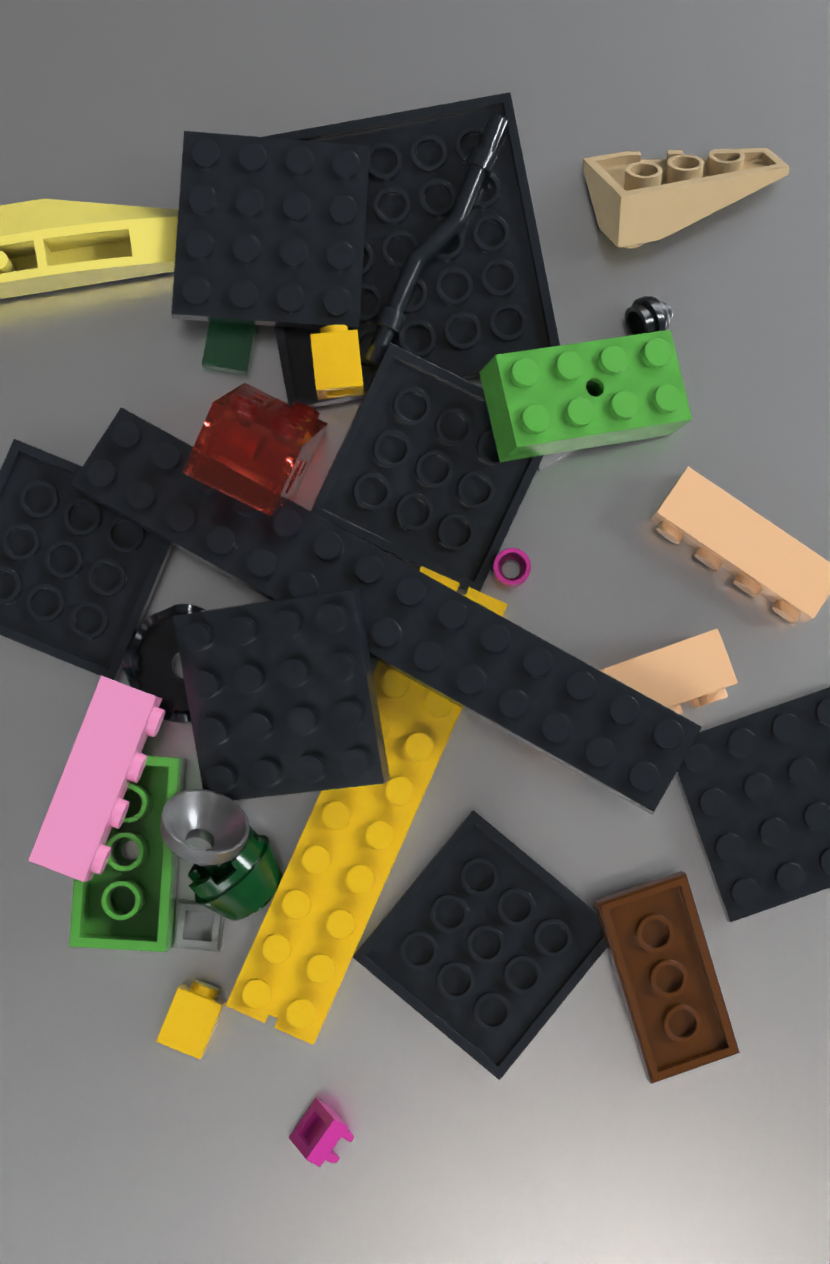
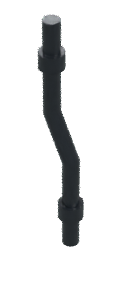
(480, 164)

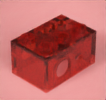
(255, 447)

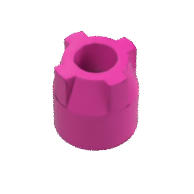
(511, 555)

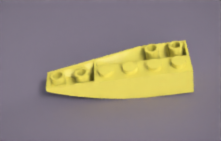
(81, 244)

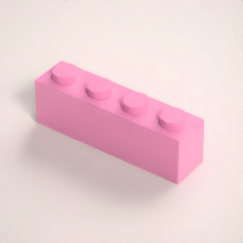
(96, 780)

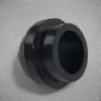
(648, 316)

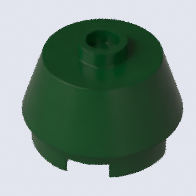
(241, 884)

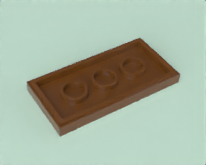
(666, 976)

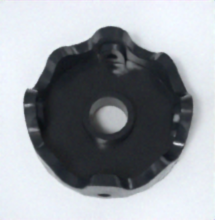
(151, 661)

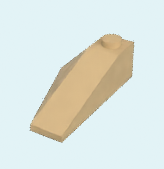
(656, 197)

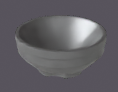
(207, 817)

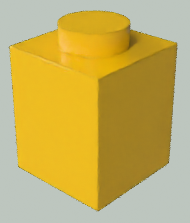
(337, 362)
(192, 1018)

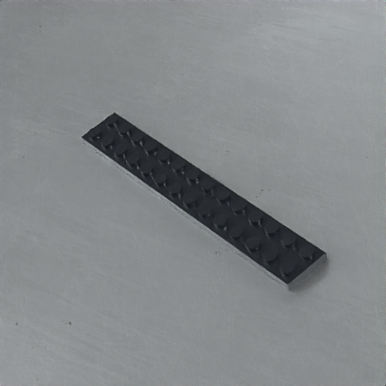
(408, 617)

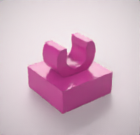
(319, 1133)

